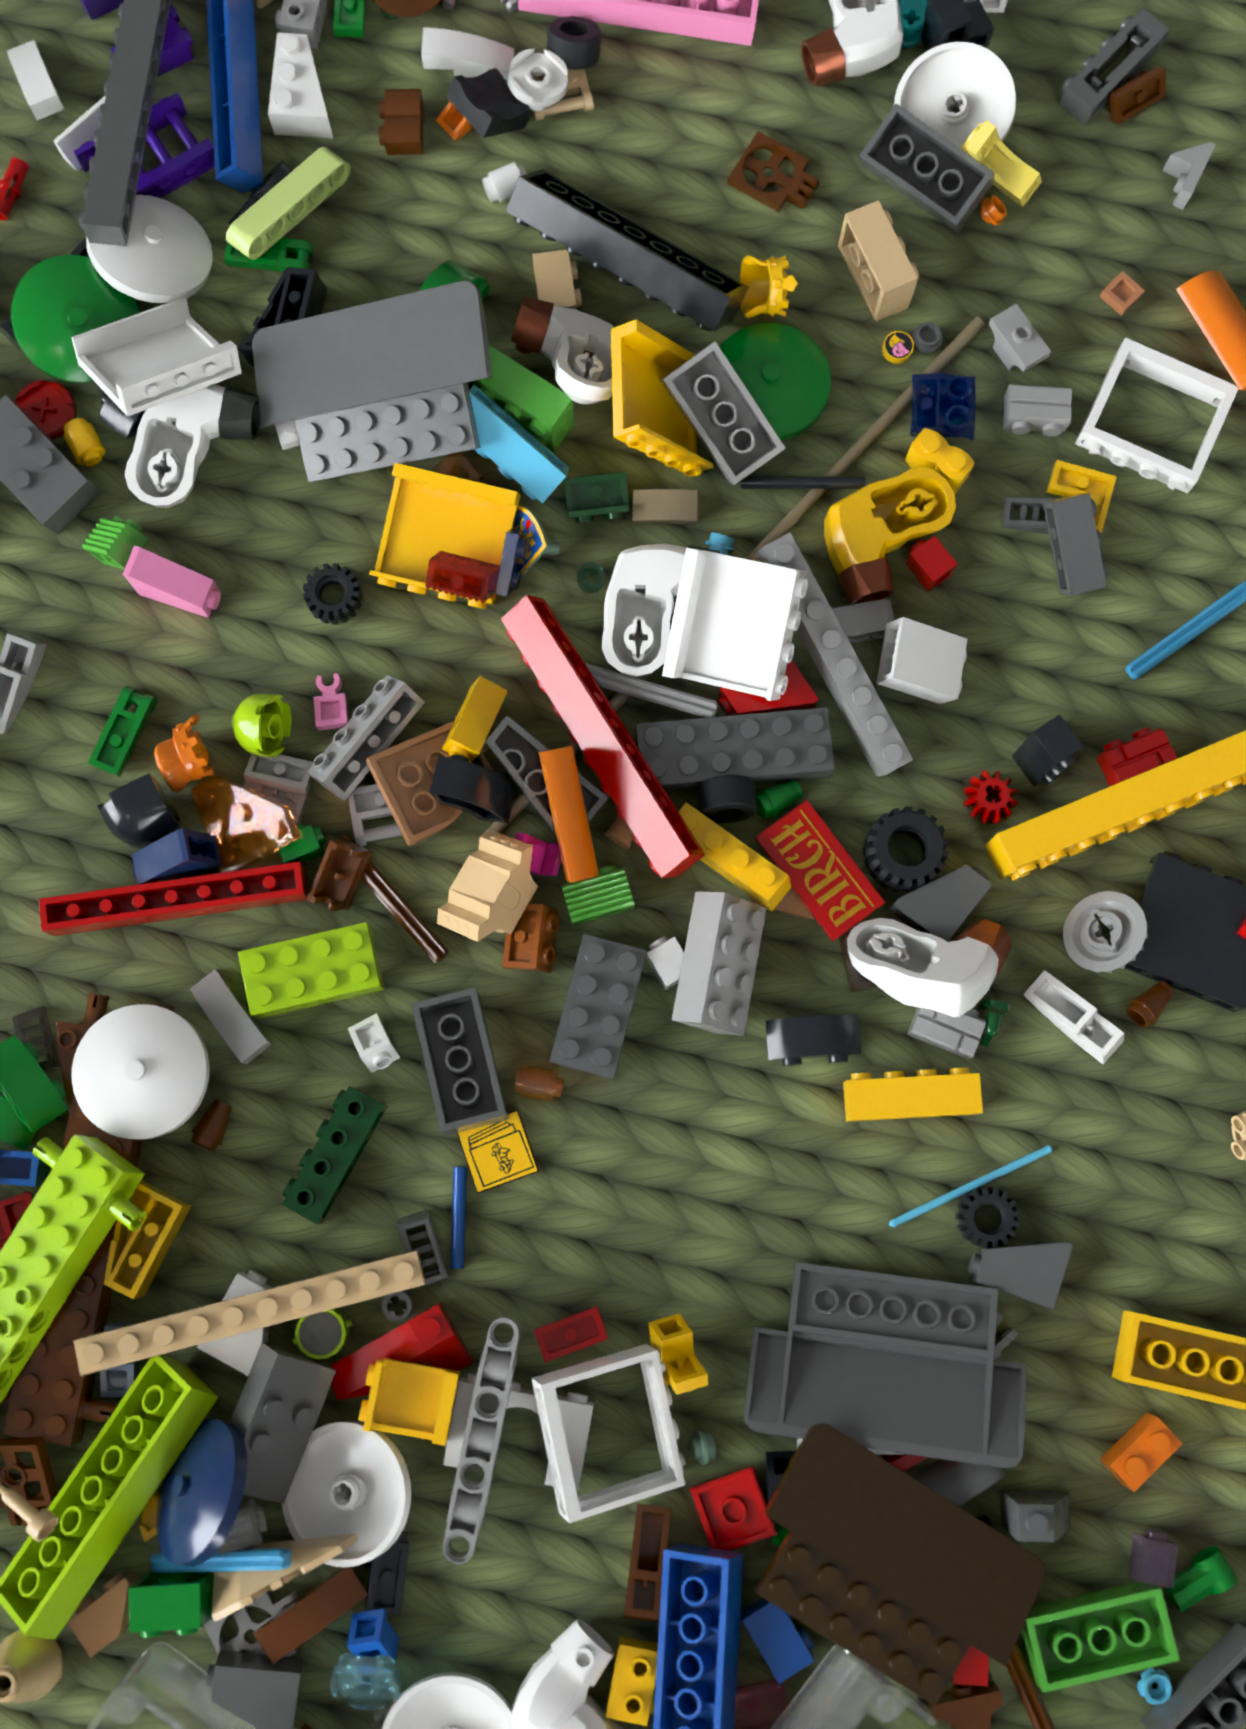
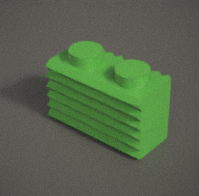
(114, 541)
(598, 896)

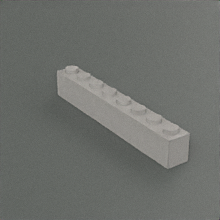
(841, 666)

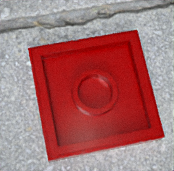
(733, 1509)

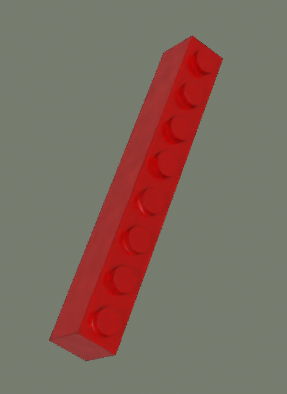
(174, 899)

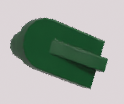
(993, 1020)

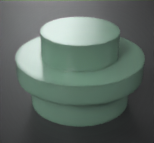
(702, 1446)

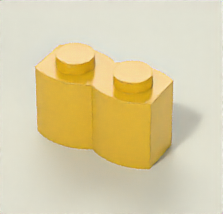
(934, 452)

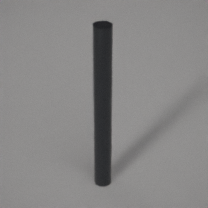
(803, 482)

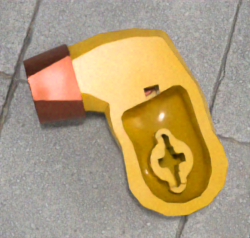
(880, 521)

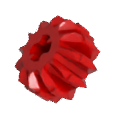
(981, 788)

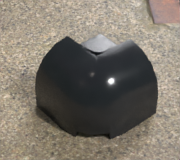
(139, 812)

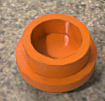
(992, 210)

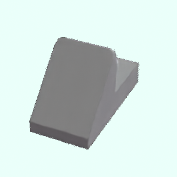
(1188, 167)

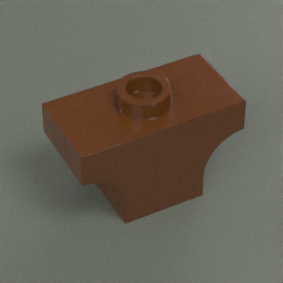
(968, 1706)

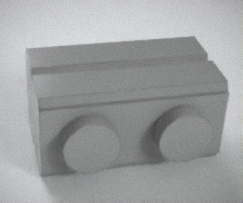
(1037, 409)
(949, 1033)

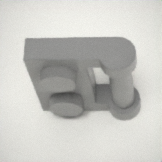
(369, 804)

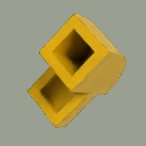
(675, 1343)

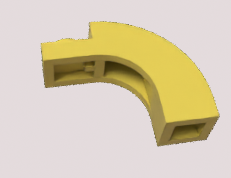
(1011, 173)

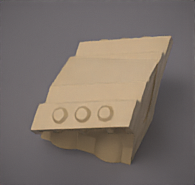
(490, 888)

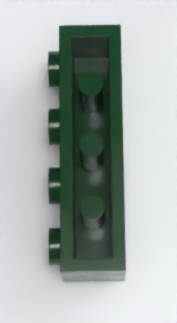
(334, 1154)

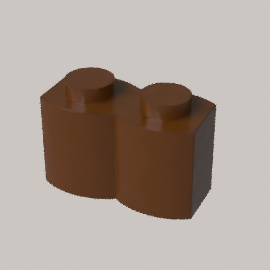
(402, 121)

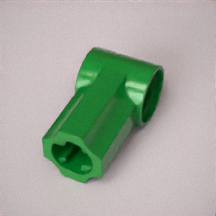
(1205, 1576)

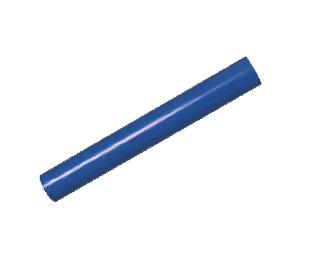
(458, 1217)

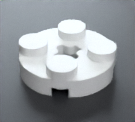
(538, 93)

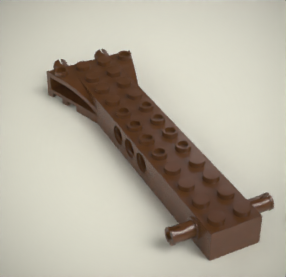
(49, 1392)

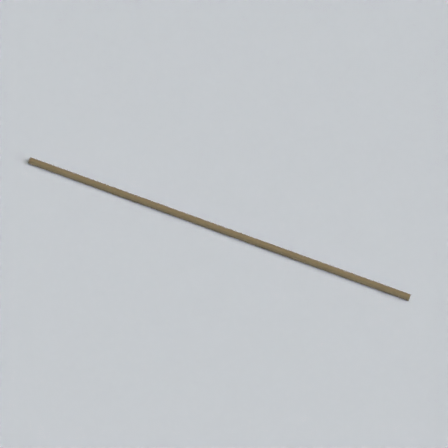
(806, 503)

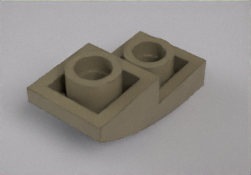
(666, 505)

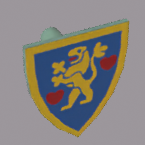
(536, 539)

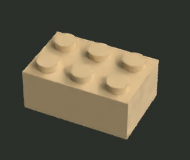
(878, 260)

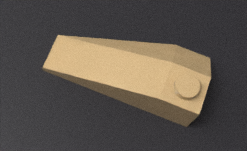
(239, 1588)

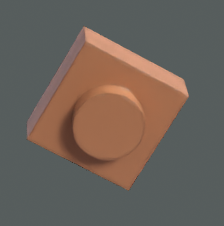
(1122, 293)

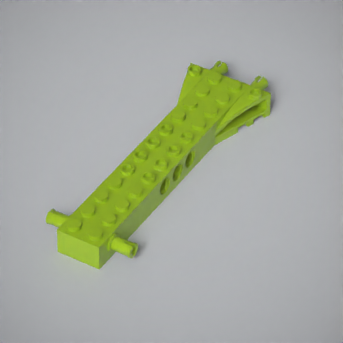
(58, 1240)

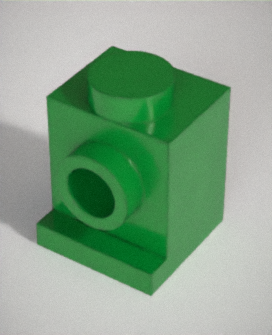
(306, 847)

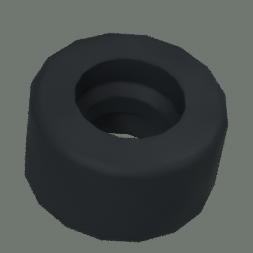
(575, 41)
(727, 798)

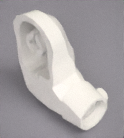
(559, 1681)

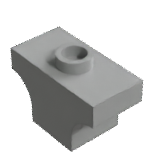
(1017, 340)

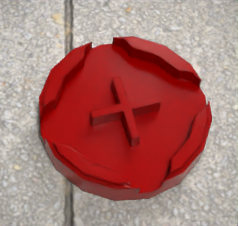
(48, 406)

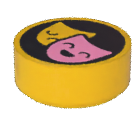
(897, 347)

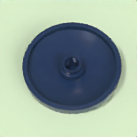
(202, 1494)

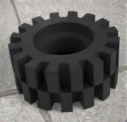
(327, 576)
(1006, 1209)

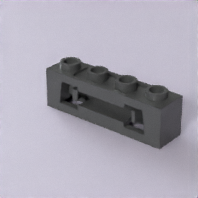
(1081, 90)

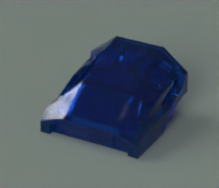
(939, 402)

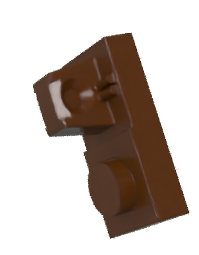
(1137, 94)

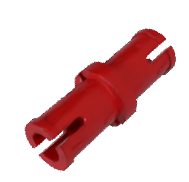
(16, 171)

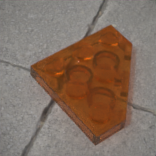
(243, 822)

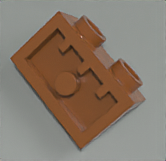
(532, 940)

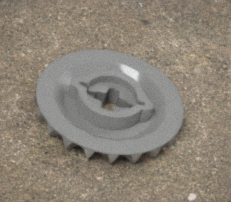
(1115, 912)

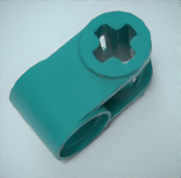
(912, 19)

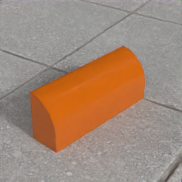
(1220, 319)
(569, 814)

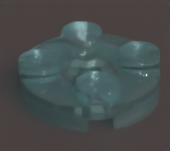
(366, 1681)

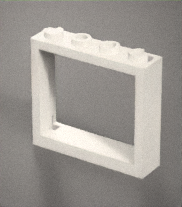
(1175, 375)
(666, 1432)

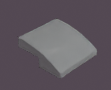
(281, 781)

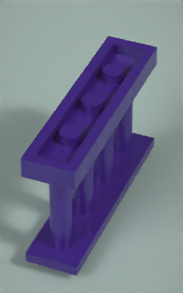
(174, 170)

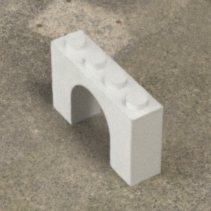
(574, 1411)

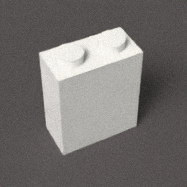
(922, 661)

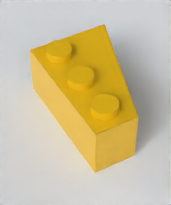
(139, 1253)

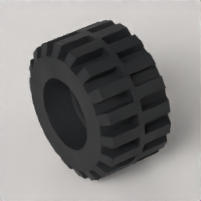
(917, 826)

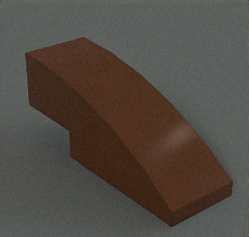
(646, 1563)
(310, 1613)

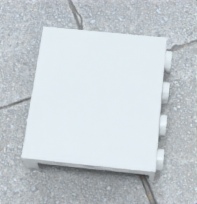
(154, 357)
(734, 623)

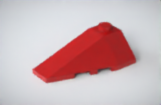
(423, 1340)

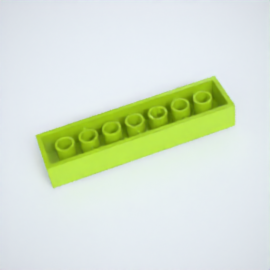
(105, 1495)

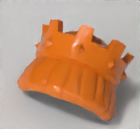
(183, 756)

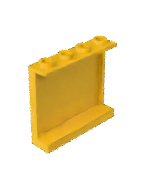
(642, 407)
(439, 514)

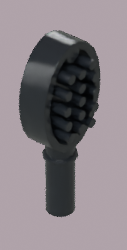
(272, 179)

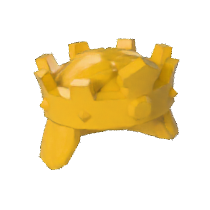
(767, 286)

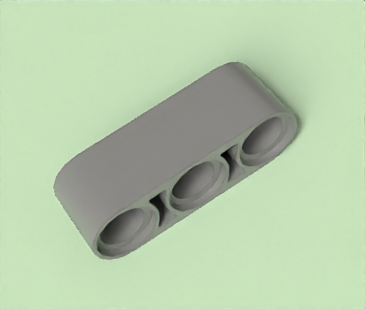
(865, 620)

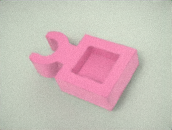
(331, 707)

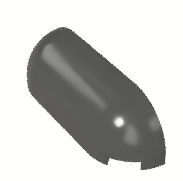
(959, 1480)

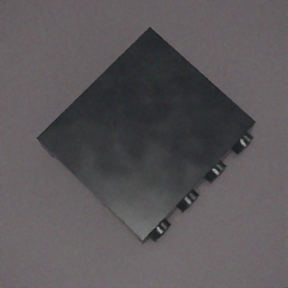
(1194, 931)

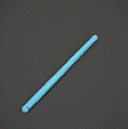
(971, 1186)

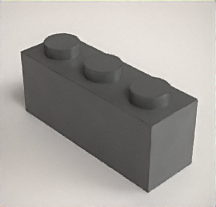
(1075, 544)

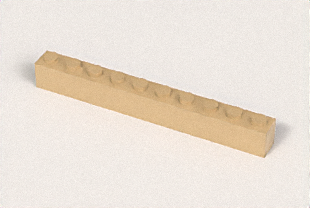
(248, 1312)

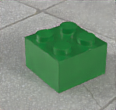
(170, 1603)

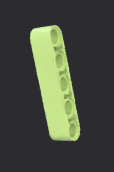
(288, 203)

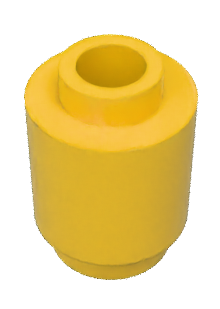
(83, 442)

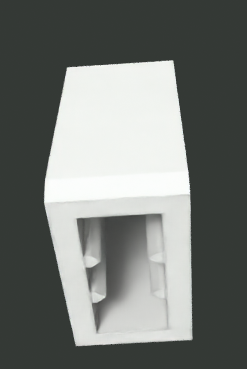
(240, 1349)

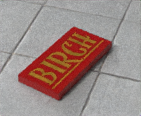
(820, 870)

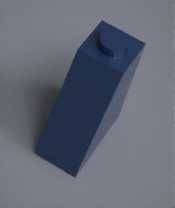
(176, 857)

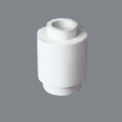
(502, 181)

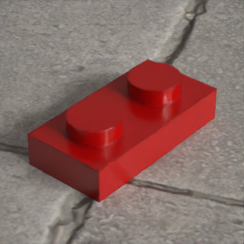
(571, 1334)

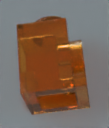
(455, 463)

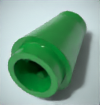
(777, 798)

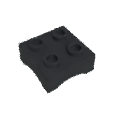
(488, 103)

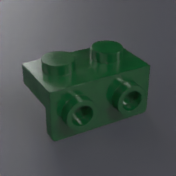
(596, 496)

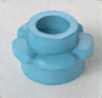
(720, 542)
(1163, 1690)

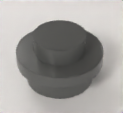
(927, 337)

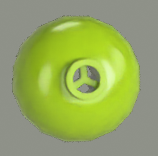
(262, 723)

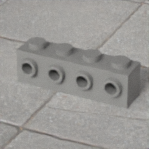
(302, 18)
(368, 732)

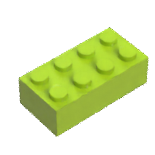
(311, 970)

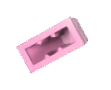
(171, 583)

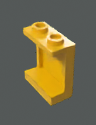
(410, 1399)

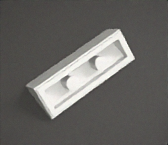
(79, 133)

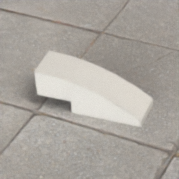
(464, 53)
(35, 80)
(1075, 1017)

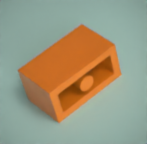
(1140, 1451)

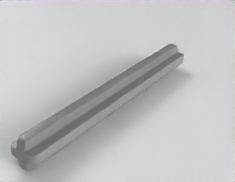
(653, 692)

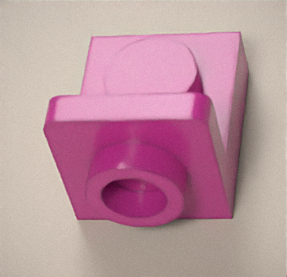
(545, 856)

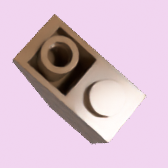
(106, 1618)

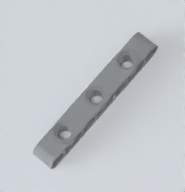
(481, 1440)

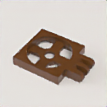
(795, 189)
(40, 1472)

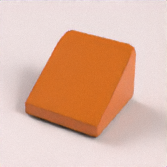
(453, 122)

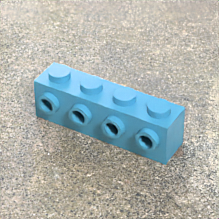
(515, 449)

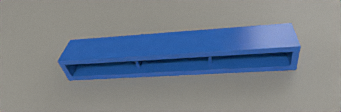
(234, 93)

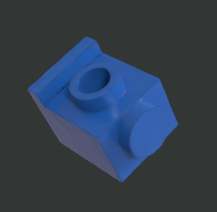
(372, 1635)

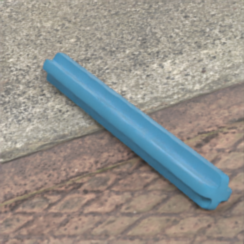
(1187, 632)
(232, 1561)

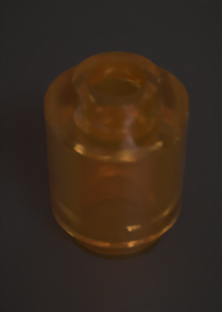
(539, 1083)

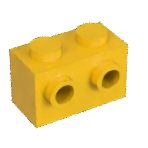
(633, 1681)

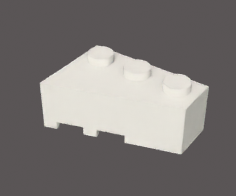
(295, 91)

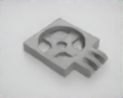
(246, 1623)

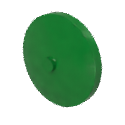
(61, 301)
(782, 374)

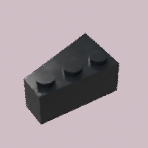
(296, 296)
(1048, 751)

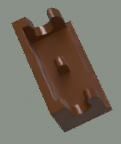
(339, 874)

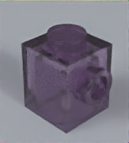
(1153, 1558)

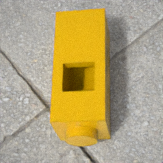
(475, 719)

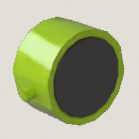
(322, 1333)

